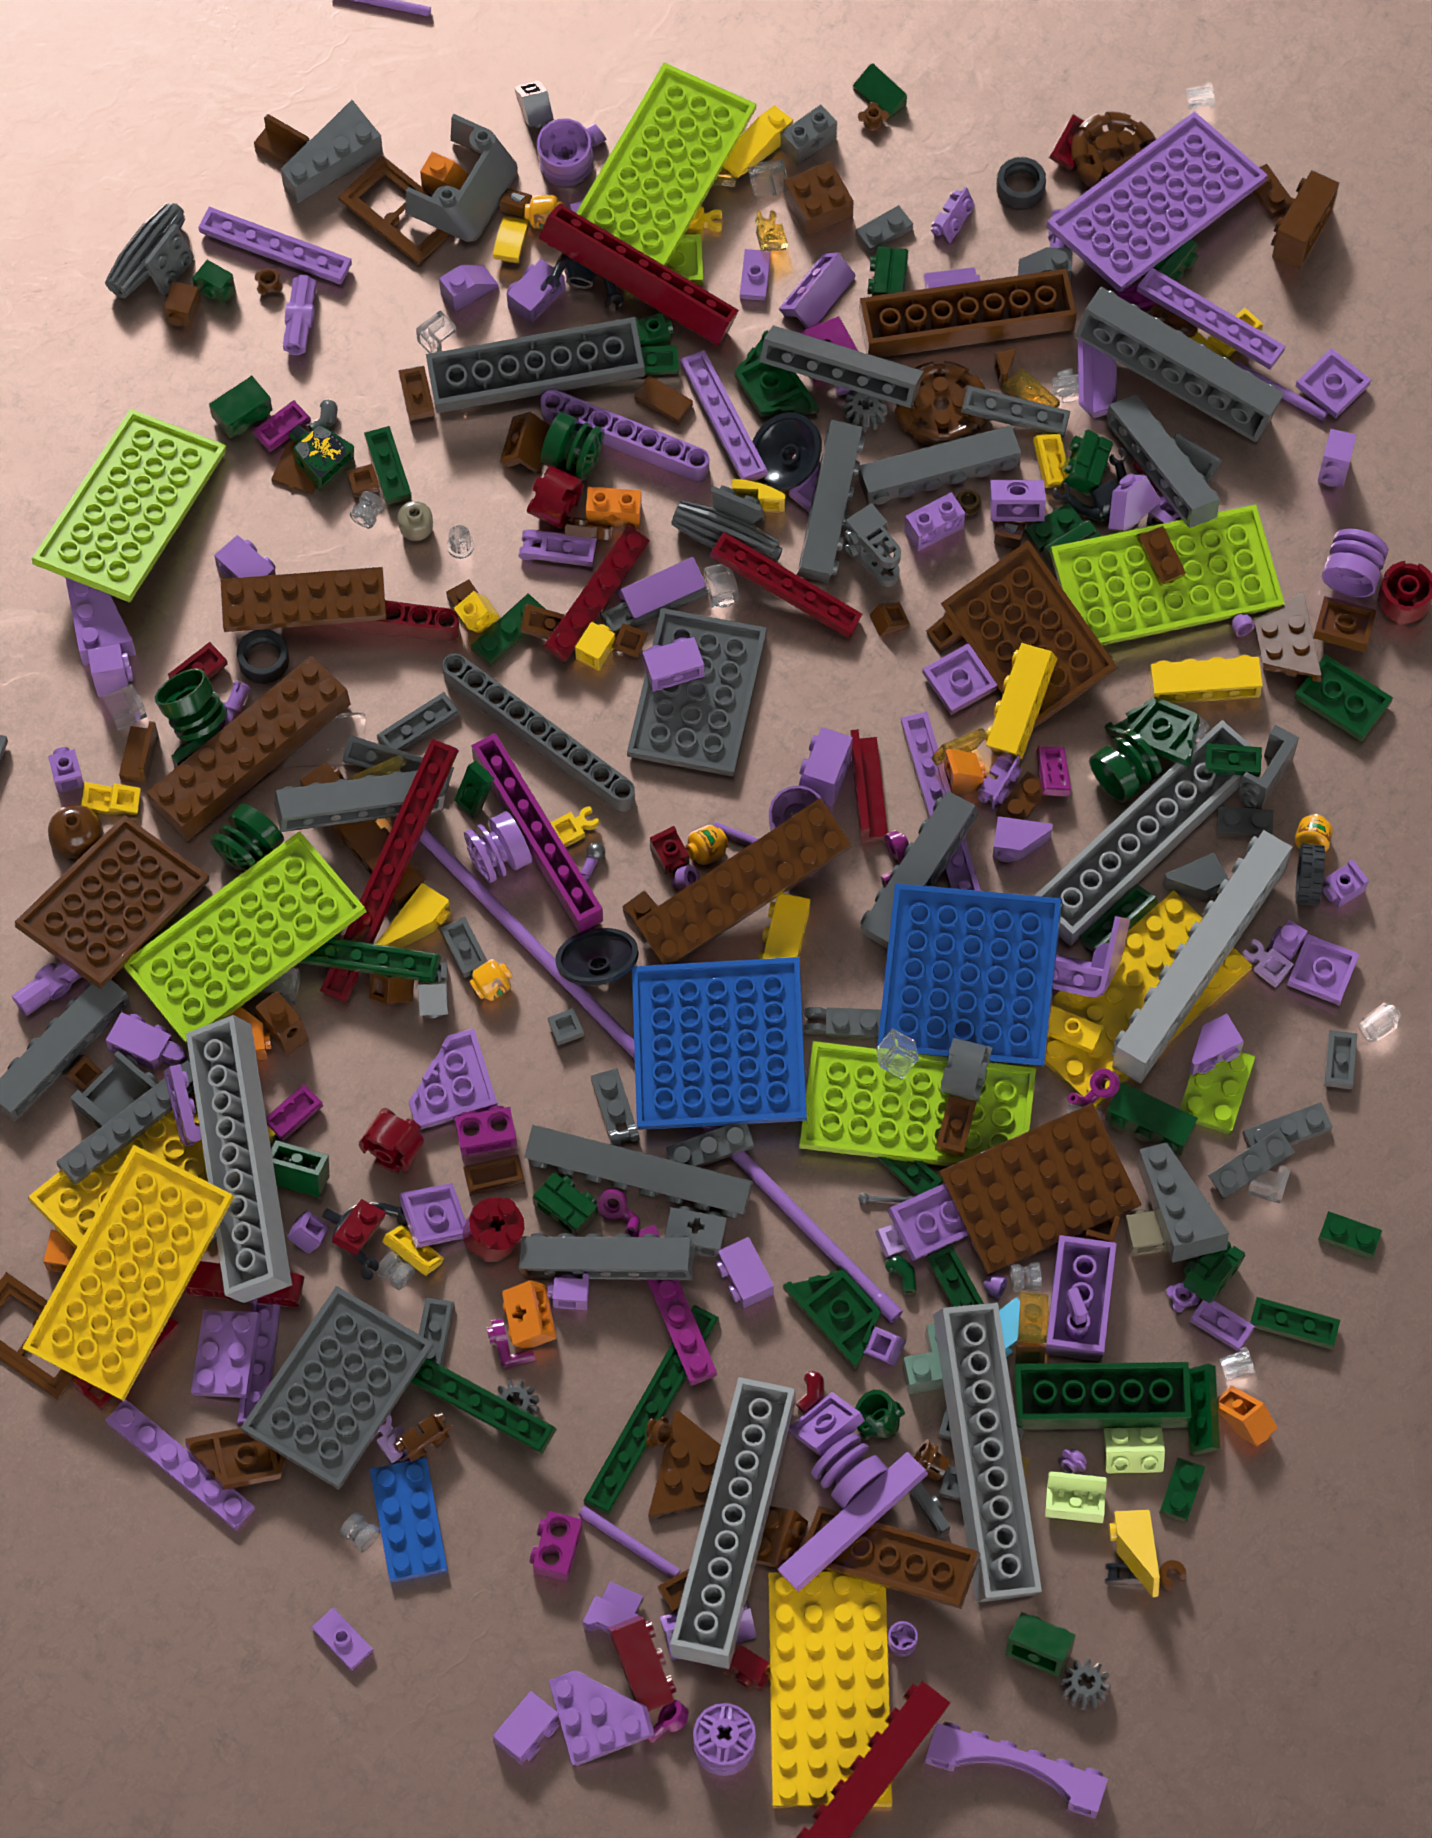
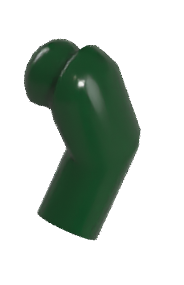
(905, 1270)

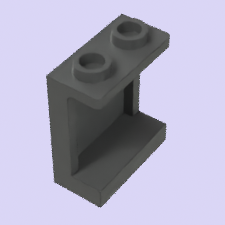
(1281, 750)
(113, 1090)

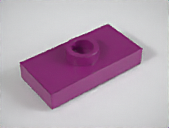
(279, 426)
(1053, 771)
(293, 1112)

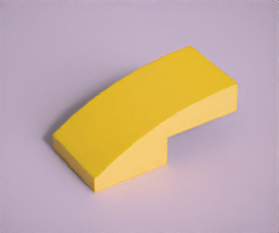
(510, 239)
(769, 498)
(110, 800)

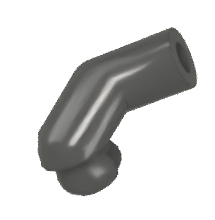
(327, 416)

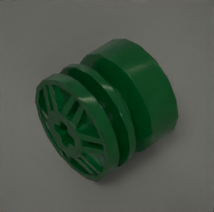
(569, 444)
(190, 704)
(1125, 765)
(247, 838)

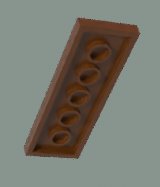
(303, 599)
(904, 1561)

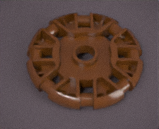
(1104, 142)
(936, 390)

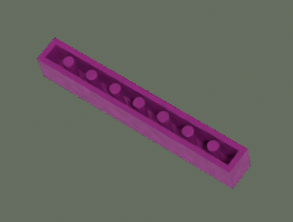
(539, 834)

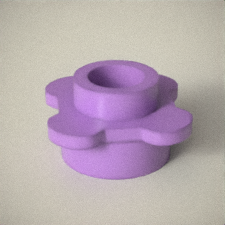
(1181, 1303)
(1072, 1462)

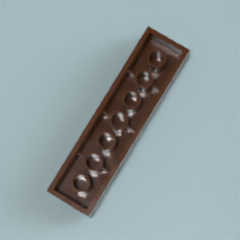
(967, 313)
(249, 748)
(744, 884)

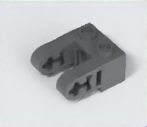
(872, 545)

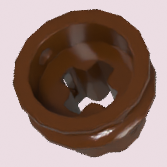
(932, 1460)

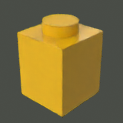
(595, 645)

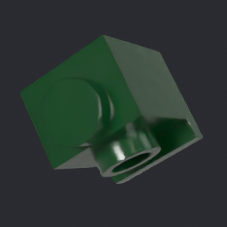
(214, 281)
(654, 331)

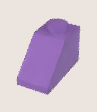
(466, 285)
(1131, 502)
(1019, 838)

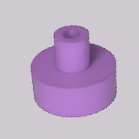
(684, 877)

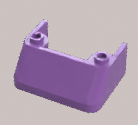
(1093, 977)

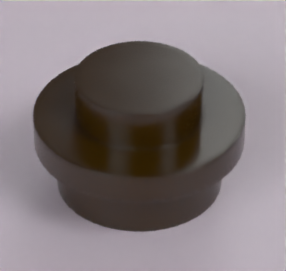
(969, 501)

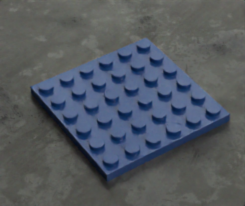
(971, 971)
(718, 1043)

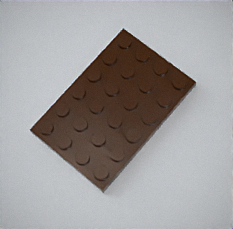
(1026, 605)
(112, 901)
(1039, 1188)

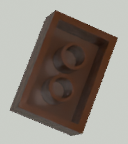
(1304, 219)

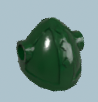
(880, 1415)

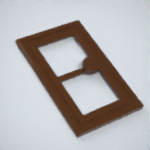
(387, 225)
(53, 1386)

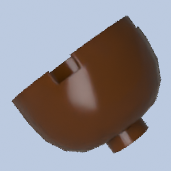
(74, 831)

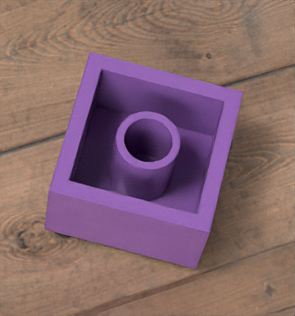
(826, 764)

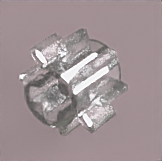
(1066, 385)

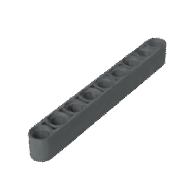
(542, 743)

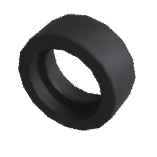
(1026, 166)
(259, 637)

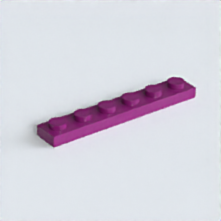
(681, 1325)

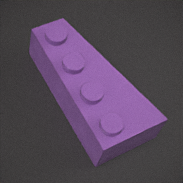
(96, 620)

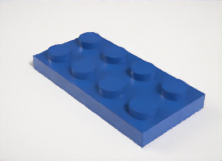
(408, 1520)

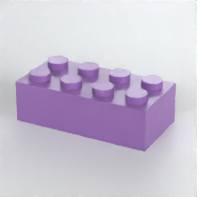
(1090, 1268)

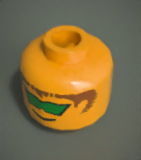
(539, 209)
(1314, 830)
(707, 844)
(491, 980)

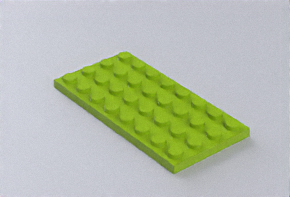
(666, 161)
(129, 505)
(1121, 599)
(244, 937)
(873, 1113)

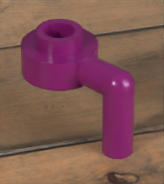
(896, 845)
(1098, 1089)
(618, 1210)
(498, 1335)
(671, 1718)

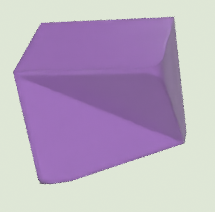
(308, 1231)
(885, 1346)

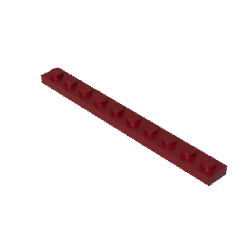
(394, 859)

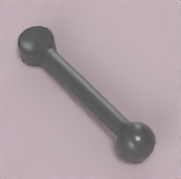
(864, 1198)

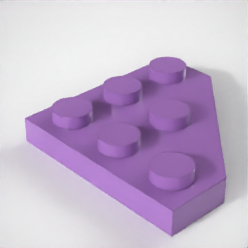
(453, 1083)
(597, 1717)

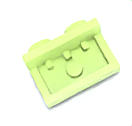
(1134, 1450)
(1075, 1497)

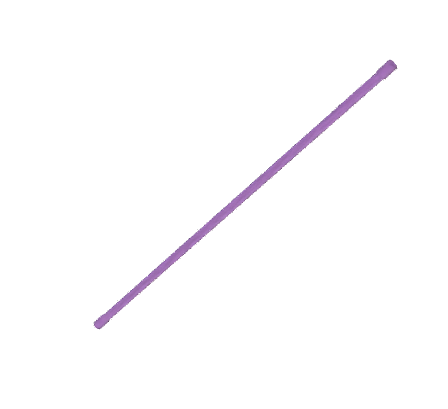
(798, 1216)

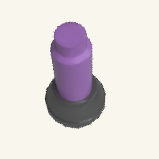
(595, 853)

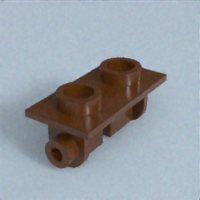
(433, 1431)

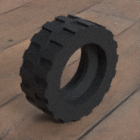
(1310, 874)

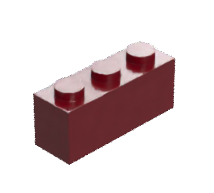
(642, 1663)

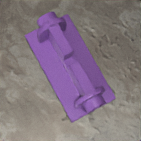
(959, 207)
(996, 790)

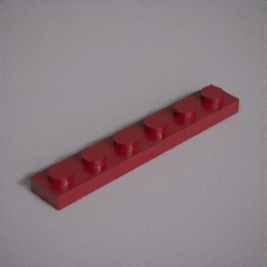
(786, 585)
(596, 593)

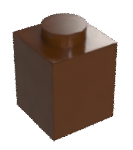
(181, 304)

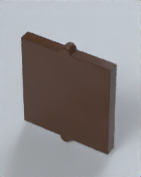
(290, 474)

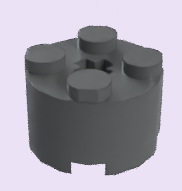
(966, 1069)

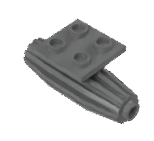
(153, 251)
(728, 515)

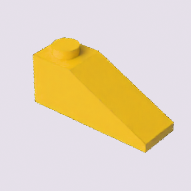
(758, 141)
(417, 918)
(1136, 1546)

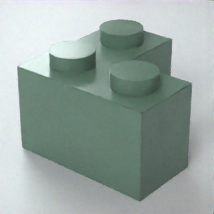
(924, 1370)

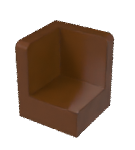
(390, 989)
(1105, 1231)

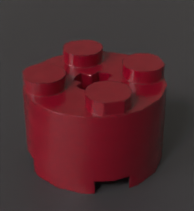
(555, 496)
(1405, 592)
(392, 1141)
(500, 1215)

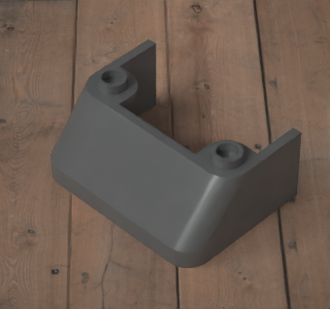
(468, 210)

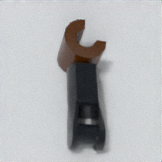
(1169, 1567)

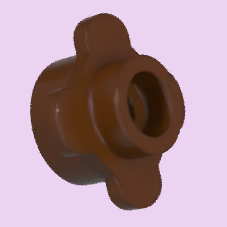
(873, 123)
(268, 275)
(658, 1432)

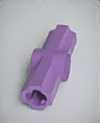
(299, 315)
(49, 983)

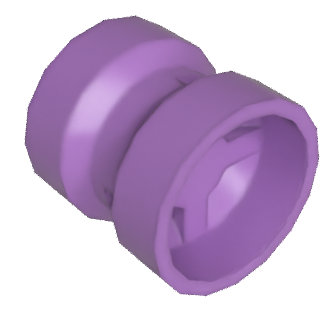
(905, 1634)

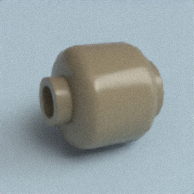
(415, 520)

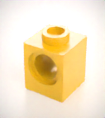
(477, 612)

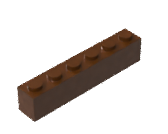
(366, 839)

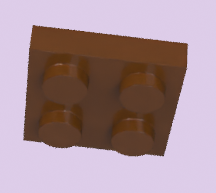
(1344, 624)

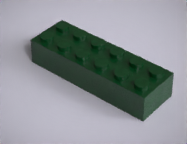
(1102, 1395)

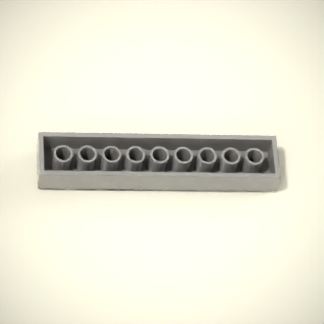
(1141, 837)
(1201, 956)
(239, 1158)
(987, 1451)
(733, 1523)

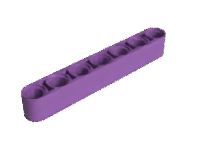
(639, 436)

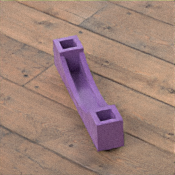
(955, 1747)

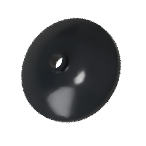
(782, 439)
(597, 956)

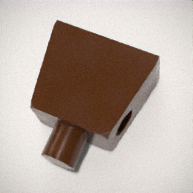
(279, 1019)

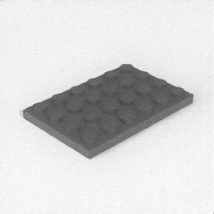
(705, 718)
(337, 1387)

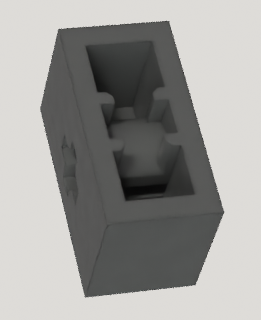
(809, 135)
(708, 1238)

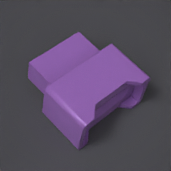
(613, 1608)

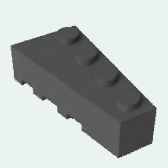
(332, 153)
(1179, 1206)

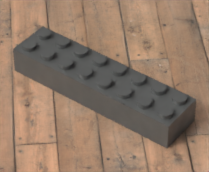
(1178, 364)
(535, 365)

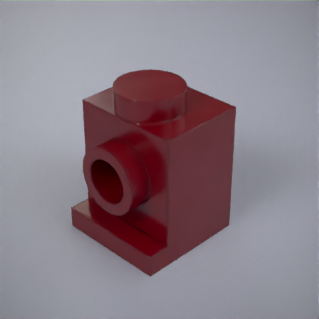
(662, 843)
(749, 1668)

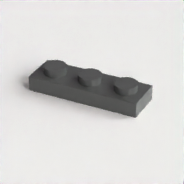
(1295, 1126)
(712, 1145)
(1251, 1163)

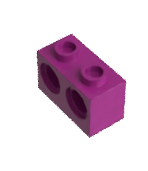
(487, 1139)
(563, 1547)

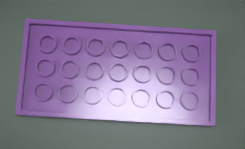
(1156, 201)

